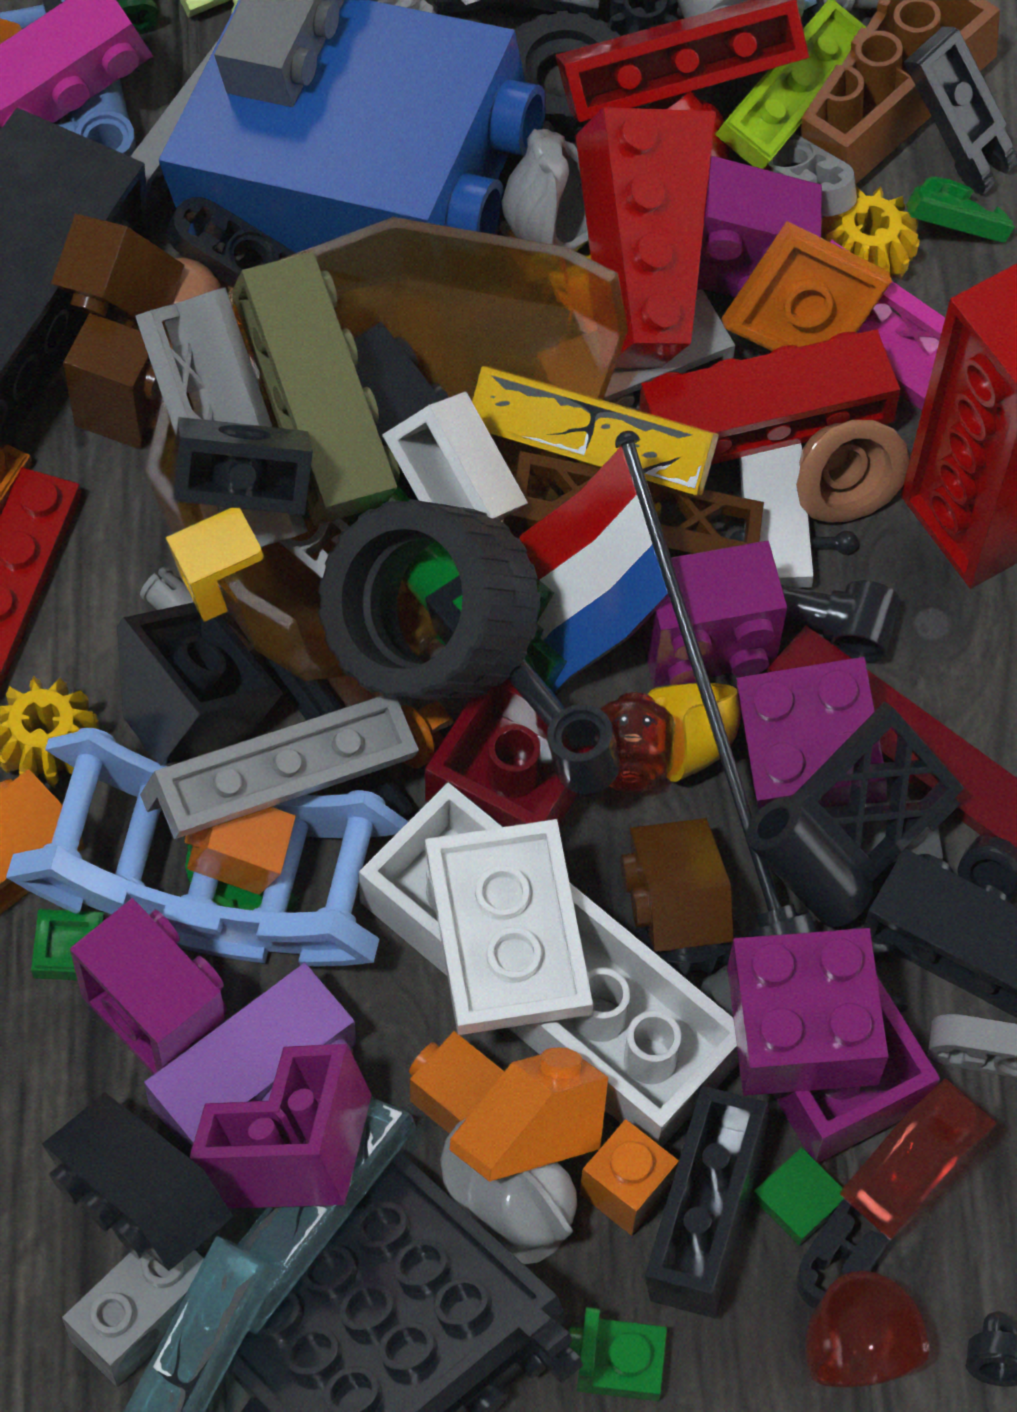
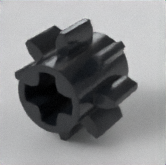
(638, 15)

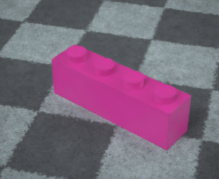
(67, 58)

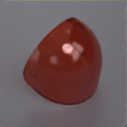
(864, 1333)

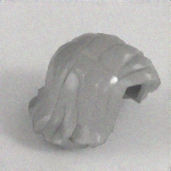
(546, 193)

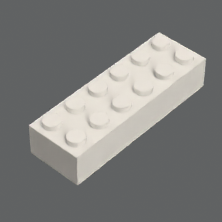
(647, 1021)

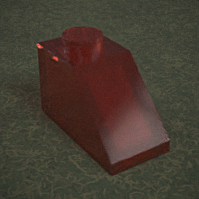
(918, 1159)

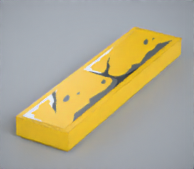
(588, 427)

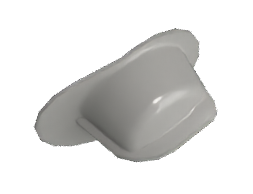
(522, 1211)

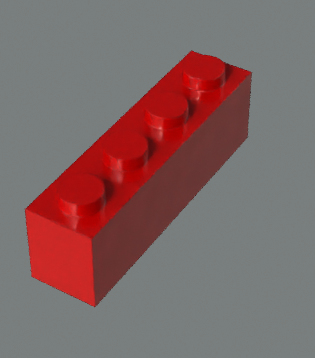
(682, 56)
(780, 395)

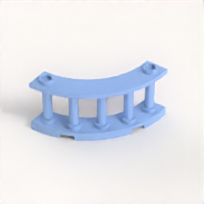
(204, 927)

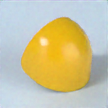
(694, 738)

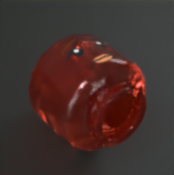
(644, 741)

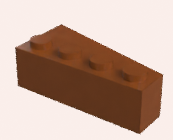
(871, 98)

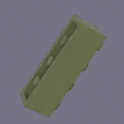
(315, 385)

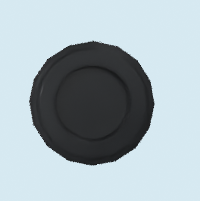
(990, 863)
(993, 1352)

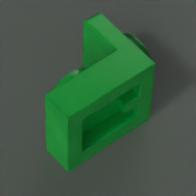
(619, 1357)

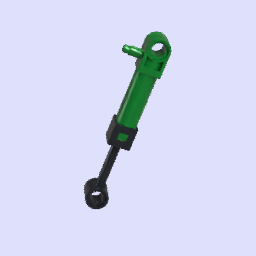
(438, 588)

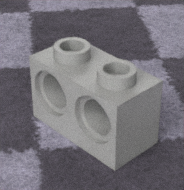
(129, 1313)

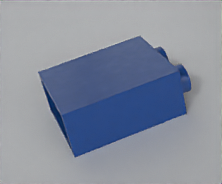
(397, 123)

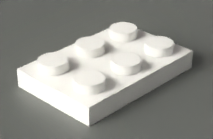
(508, 927)

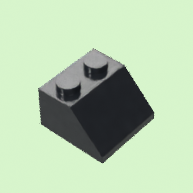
(189, 683)

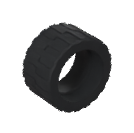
(363, 590)

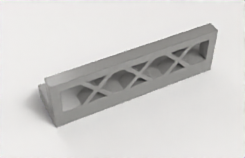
(218, 375)
(280, 766)

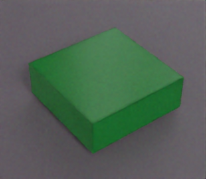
(55, 936)
(799, 1196)

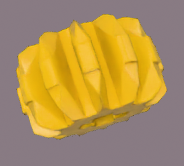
(876, 231)
(34, 719)

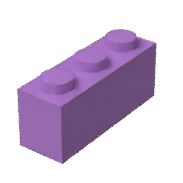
(244, 1052)

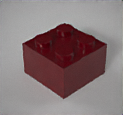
(501, 761)

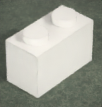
(454, 459)

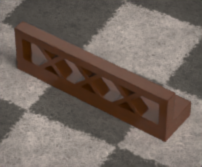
(679, 539)

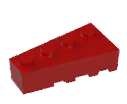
(645, 219)

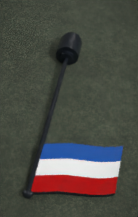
(608, 578)

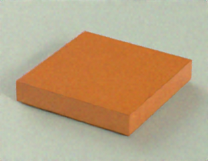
(805, 292)

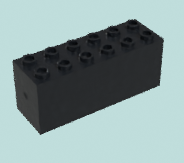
(43, 183)

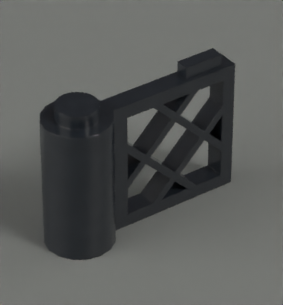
(812, 849)

